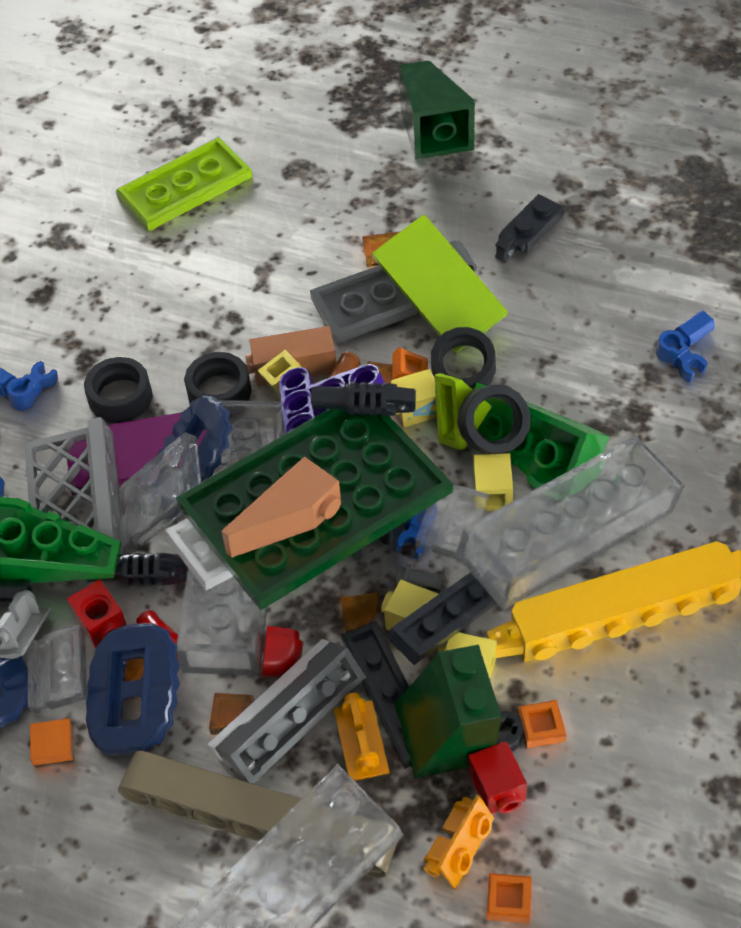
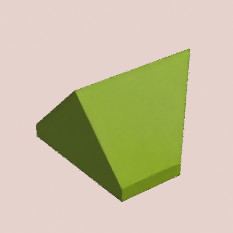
(449, 396)

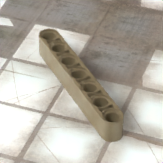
(211, 799)

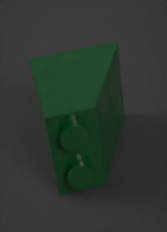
(435, 111)
(448, 712)

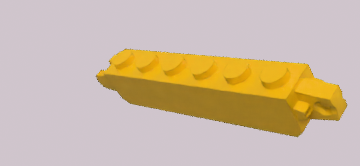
(619, 602)

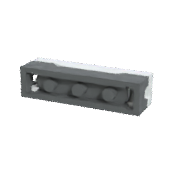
(286, 711)

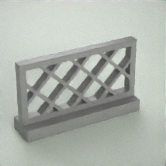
(102, 482)

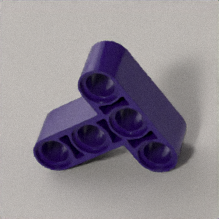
(297, 390)

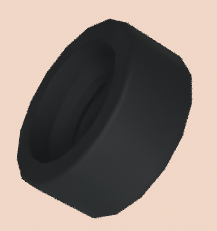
(465, 337)
(218, 364)
(114, 370)
(520, 412)

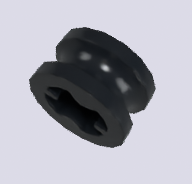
(515, 738)

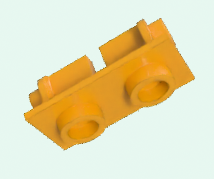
(360, 738)
(469, 824)

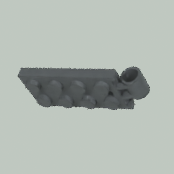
(366, 301)

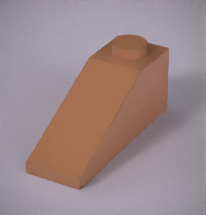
(286, 509)

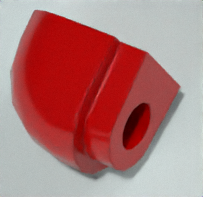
(281, 651)

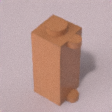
(309, 347)

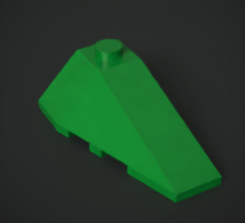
(551, 445)
(50, 549)

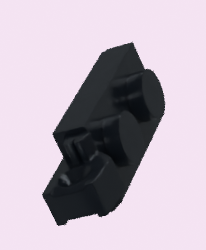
(528, 227)

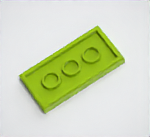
(184, 183)
(438, 280)

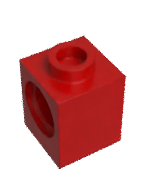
(93, 602)
(498, 778)

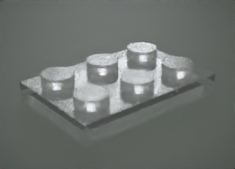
(150, 494)

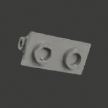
(20, 624)

